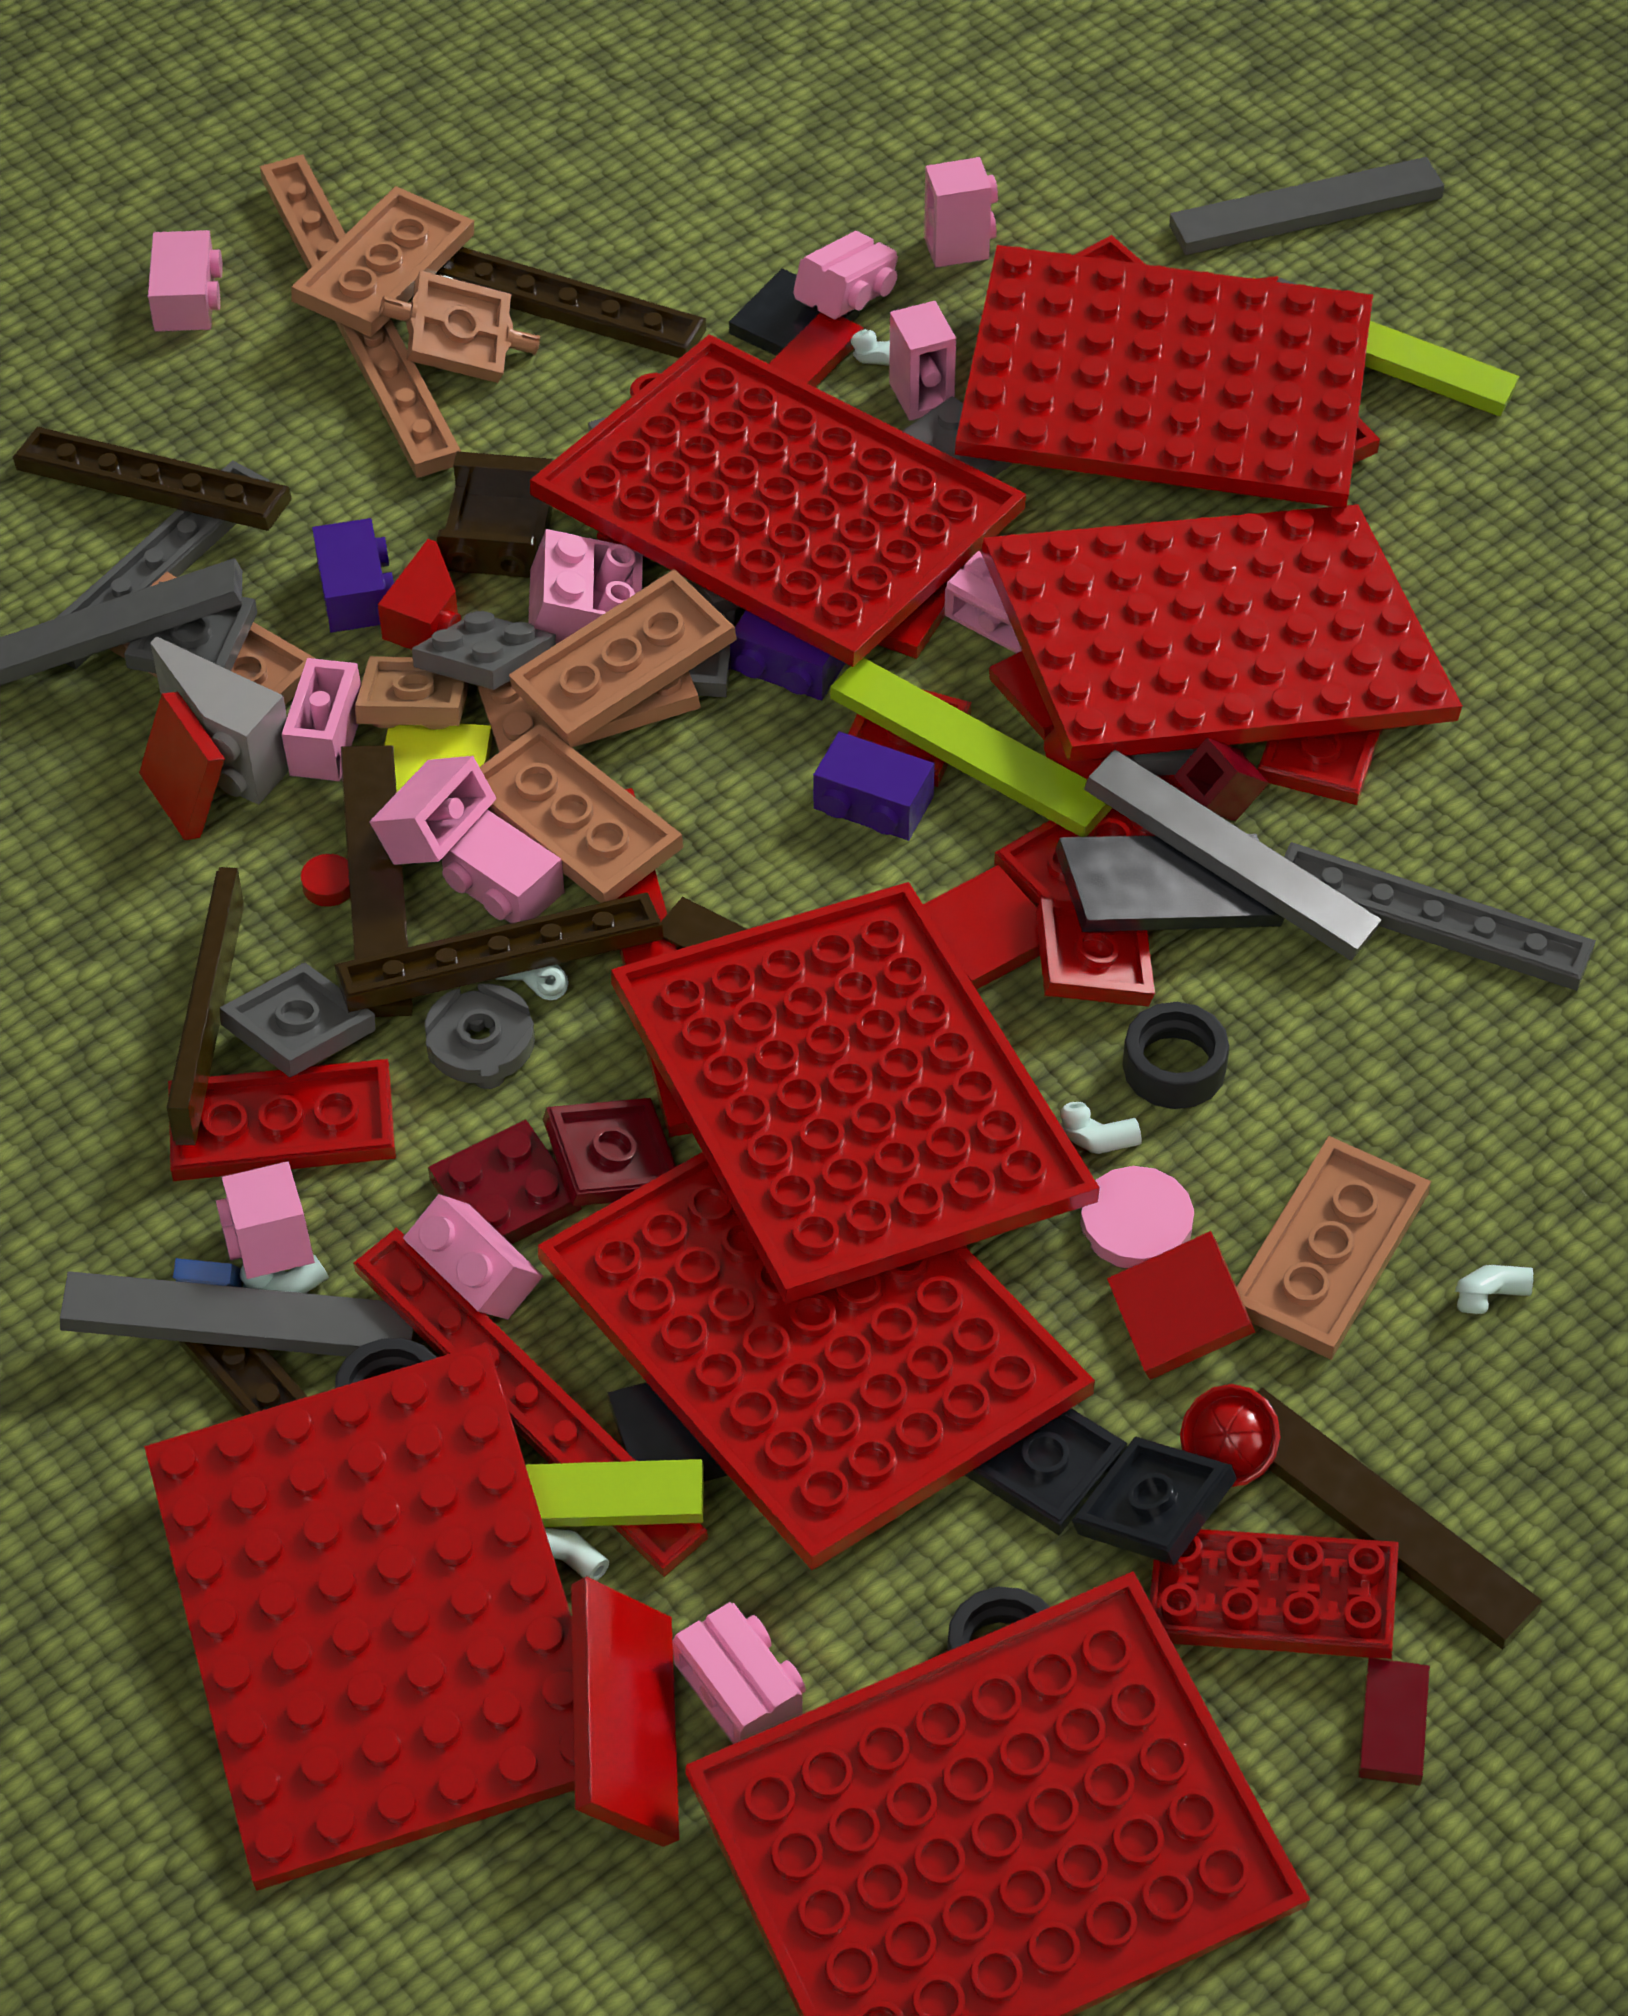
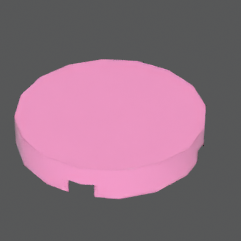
(1137, 1216)

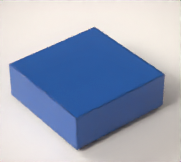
(207, 1273)

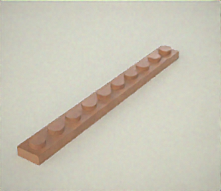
(383, 356)

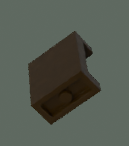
(493, 517)

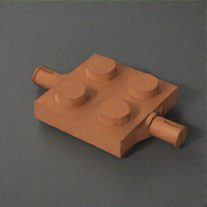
(459, 326)

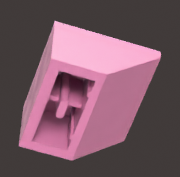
(579, 581)

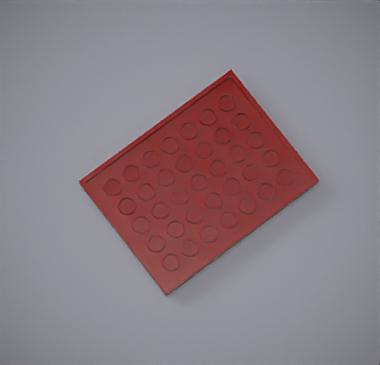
(1167, 376)
(779, 498)
(1217, 631)
(851, 1091)
(820, 1404)
(371, 1613)
(1000, 1825)

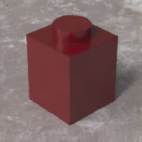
(1221, 779)

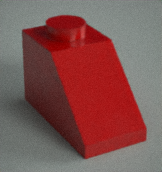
(419, 600)

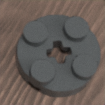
(487, 1059)

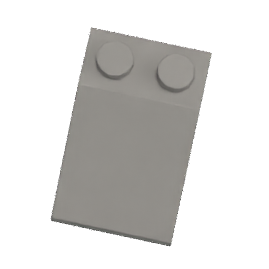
(237, 715)

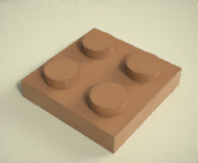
(406, 695)

